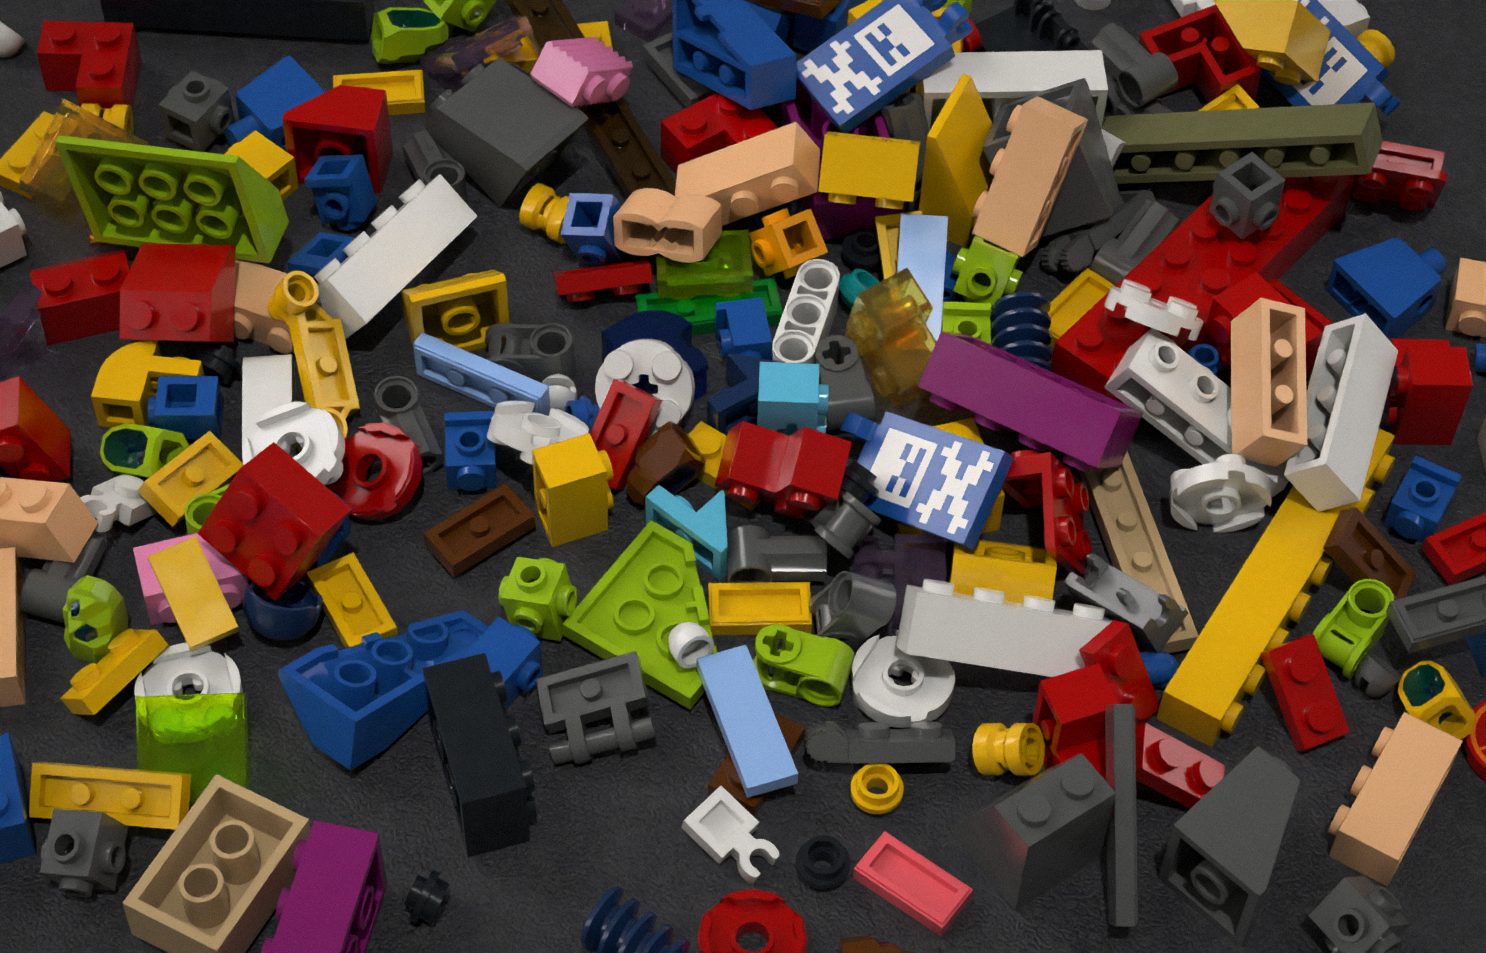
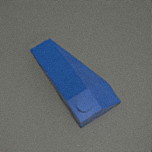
(372, 692)

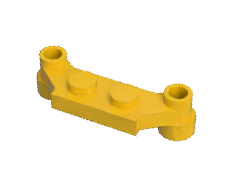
(317, 346)

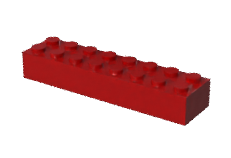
(1195, 266)

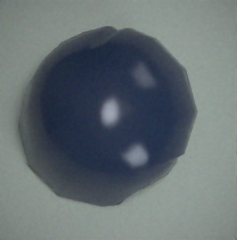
(286, 617)

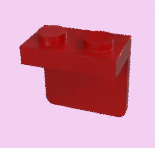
(1403, 176)
(1045, 482)

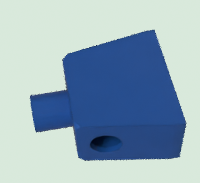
(268, 98)
(1387, 284)

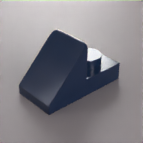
(738, 400)

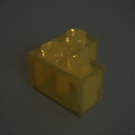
(46, 173)
(893, 334)

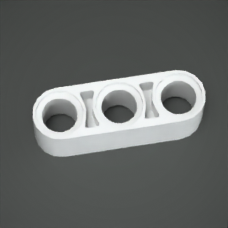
(807, 312)
(265, 385)

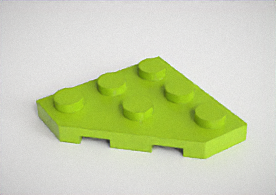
(639, 604)

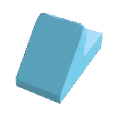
(703, 528)

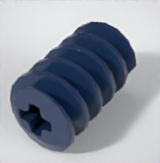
(1022, 327)
(617, 931)

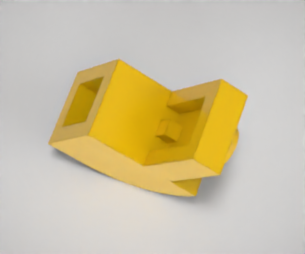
(129, 380)

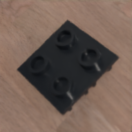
(1029, 27)

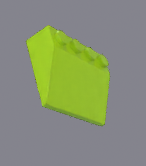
(173, 197)

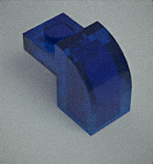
(662, 327)

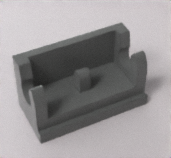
(1149, 614)

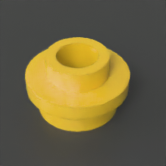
(880, 776)

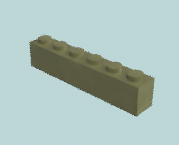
(1288, 139)

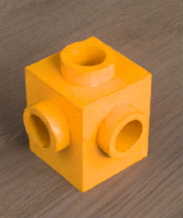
(786, 242)

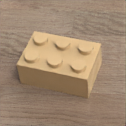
(217, 873)

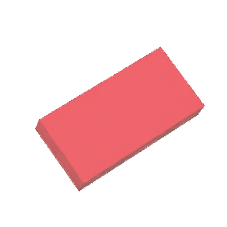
(912, 883)

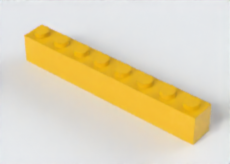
(1256, 610)

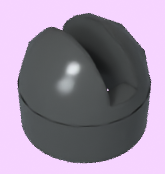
(1377, 673)

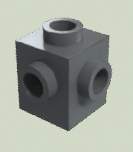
(196, 111)
(1247, 196)
(83, 851)
(1360, 918)

